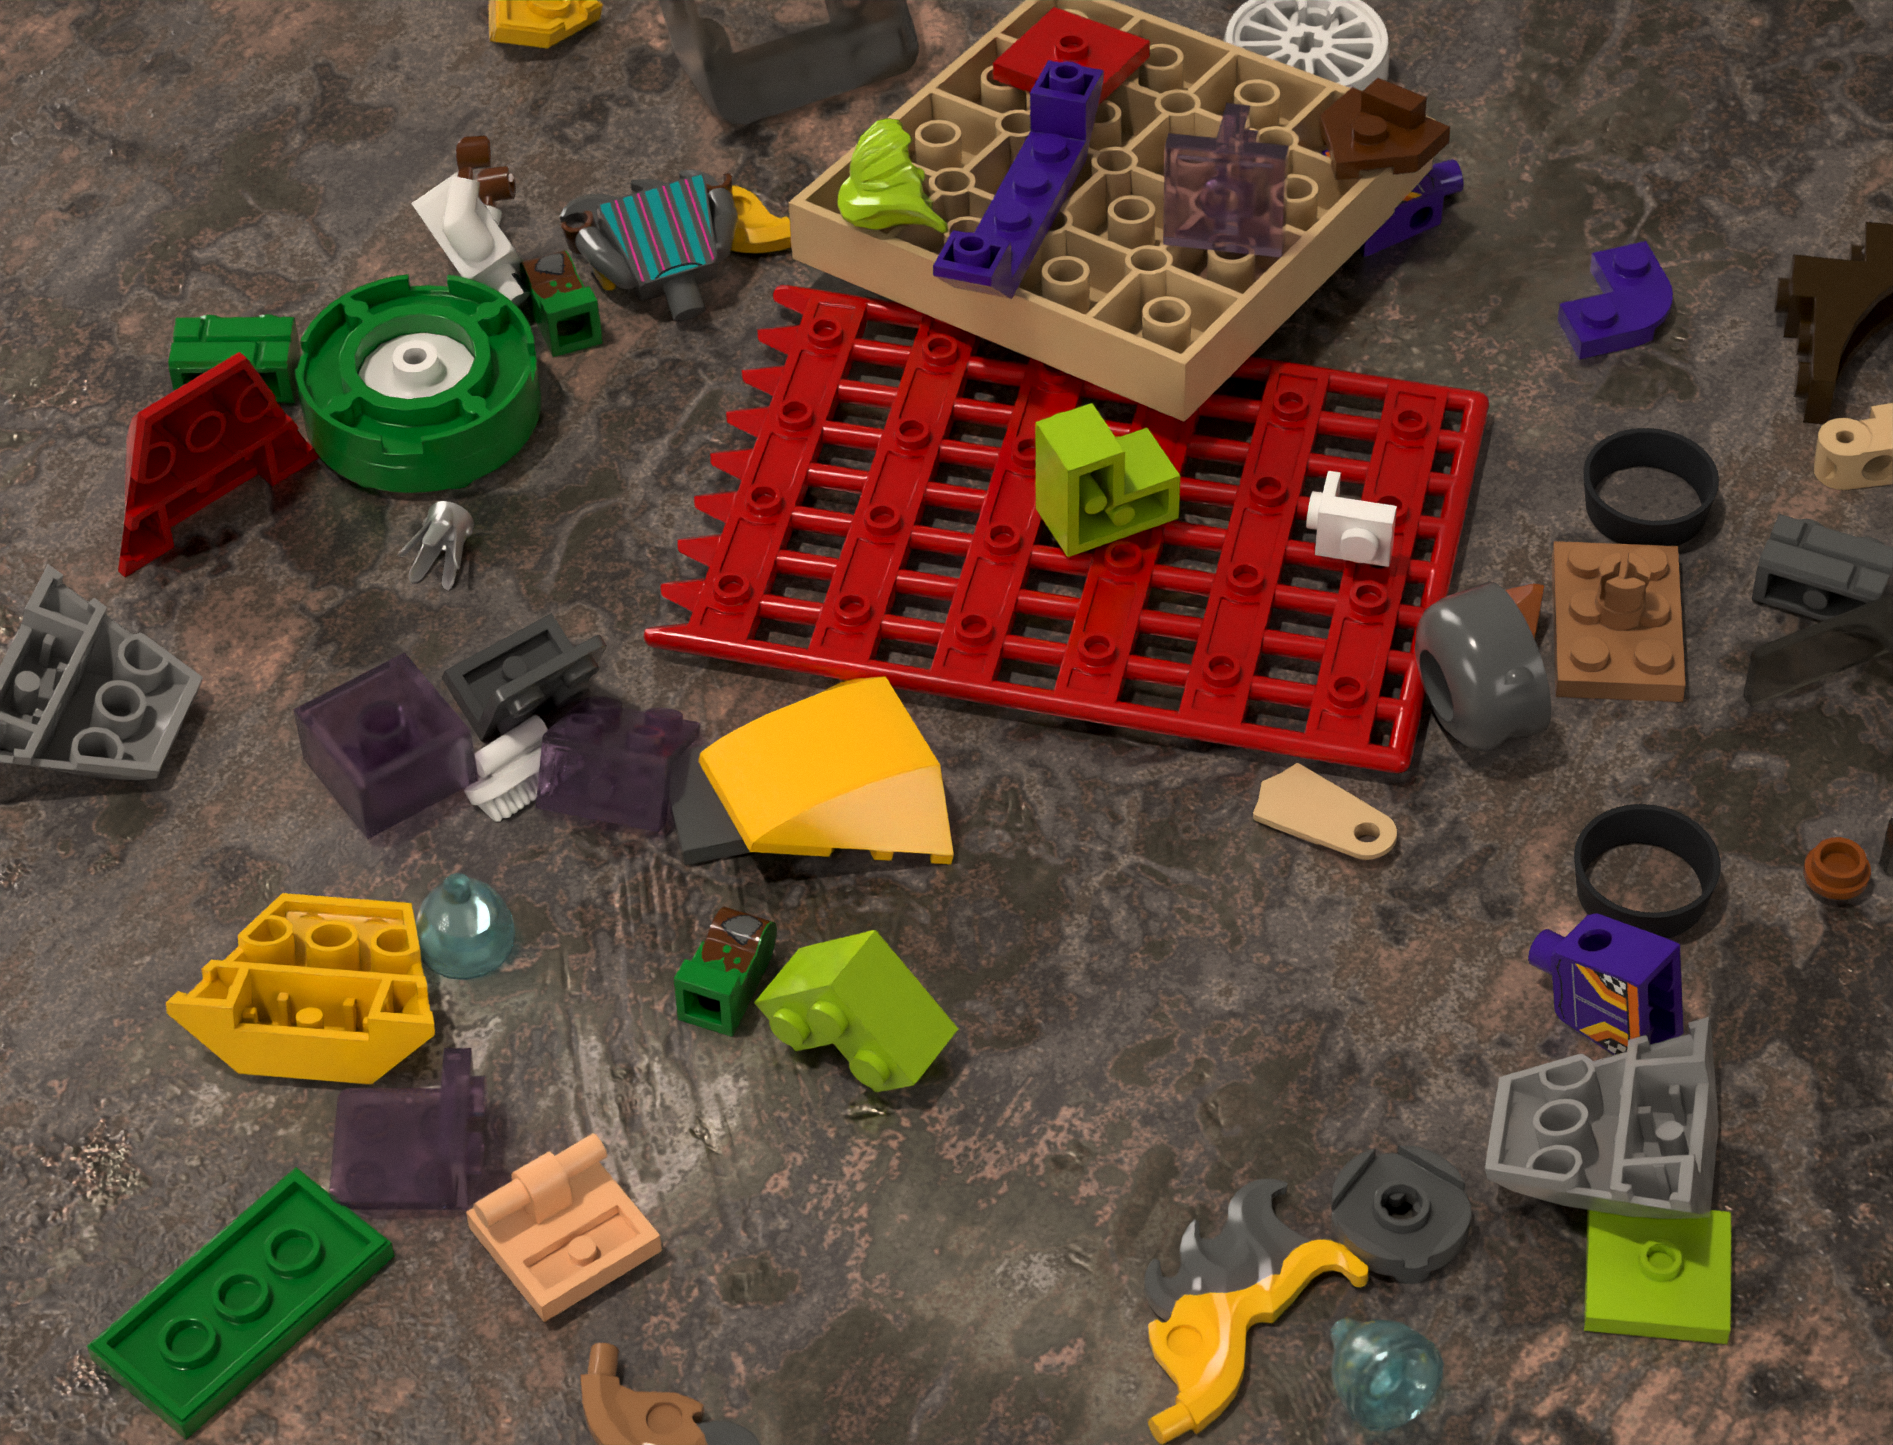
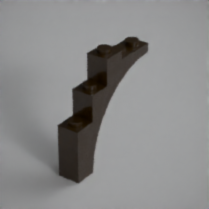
(1834, 311)

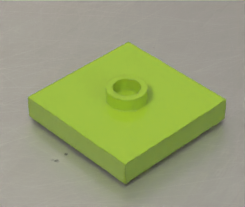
(1659, 1276)

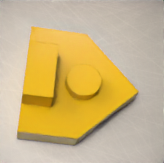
(539, 21)

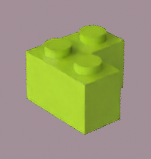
(1100, 484)
(864, 1004)

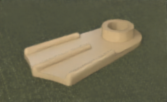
(1323, 814)

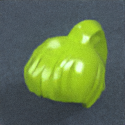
(884, 183)

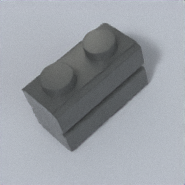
(1821, 569)

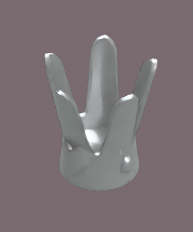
(444, 530)

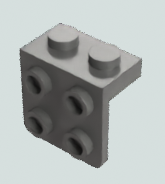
(522, 675)

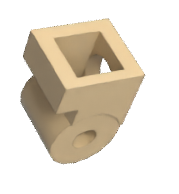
(1856, 452)

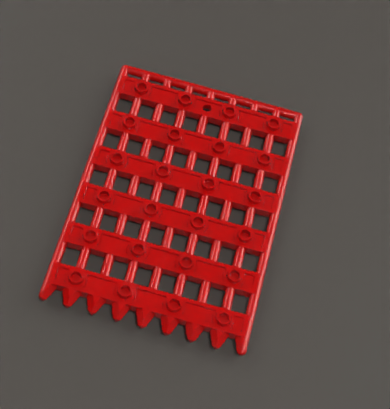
(1118, 574)

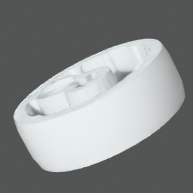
(1323, 37)

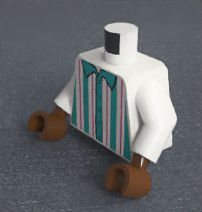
(470, 223)

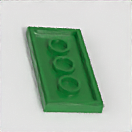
(240, 1302)

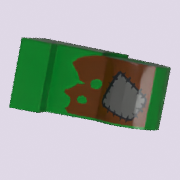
(560, 296)
(725, 969)

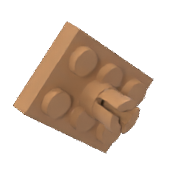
(1617, 622)

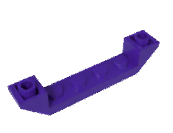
(1033, 189)

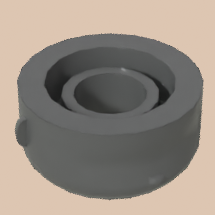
(1482, 668)

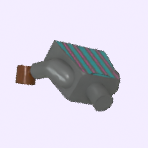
(661, 240)

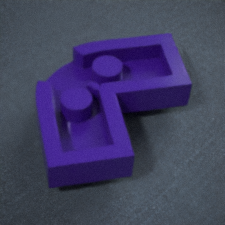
(1631, 307)

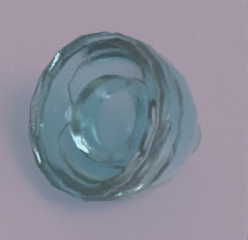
(464, 928)
(1383, 1371)

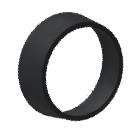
(1652, 449)
(1650, 826)

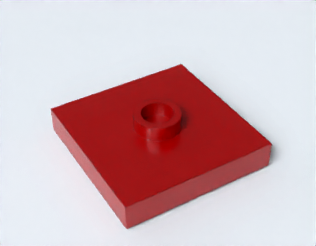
(1076, 39)

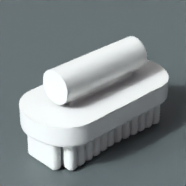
(508, 770)

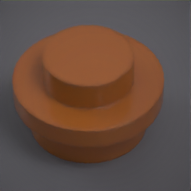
(1837, 869)

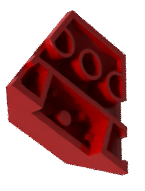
(200, 448)

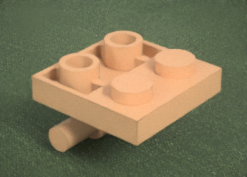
(563, 1228)

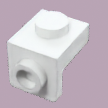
(1351, 527)

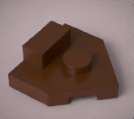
(1380, 130)

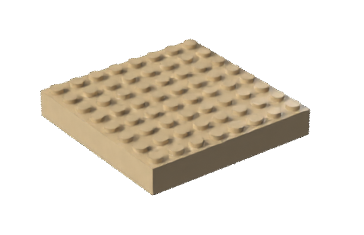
(1103, 286)

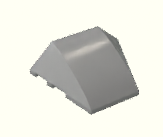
(88, 691)
(1613, 1131)

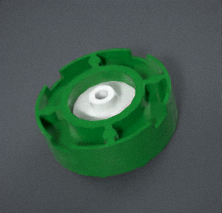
(418, 383)

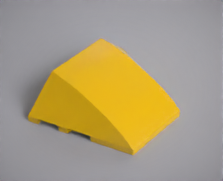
(834, 776)
(315, 992)

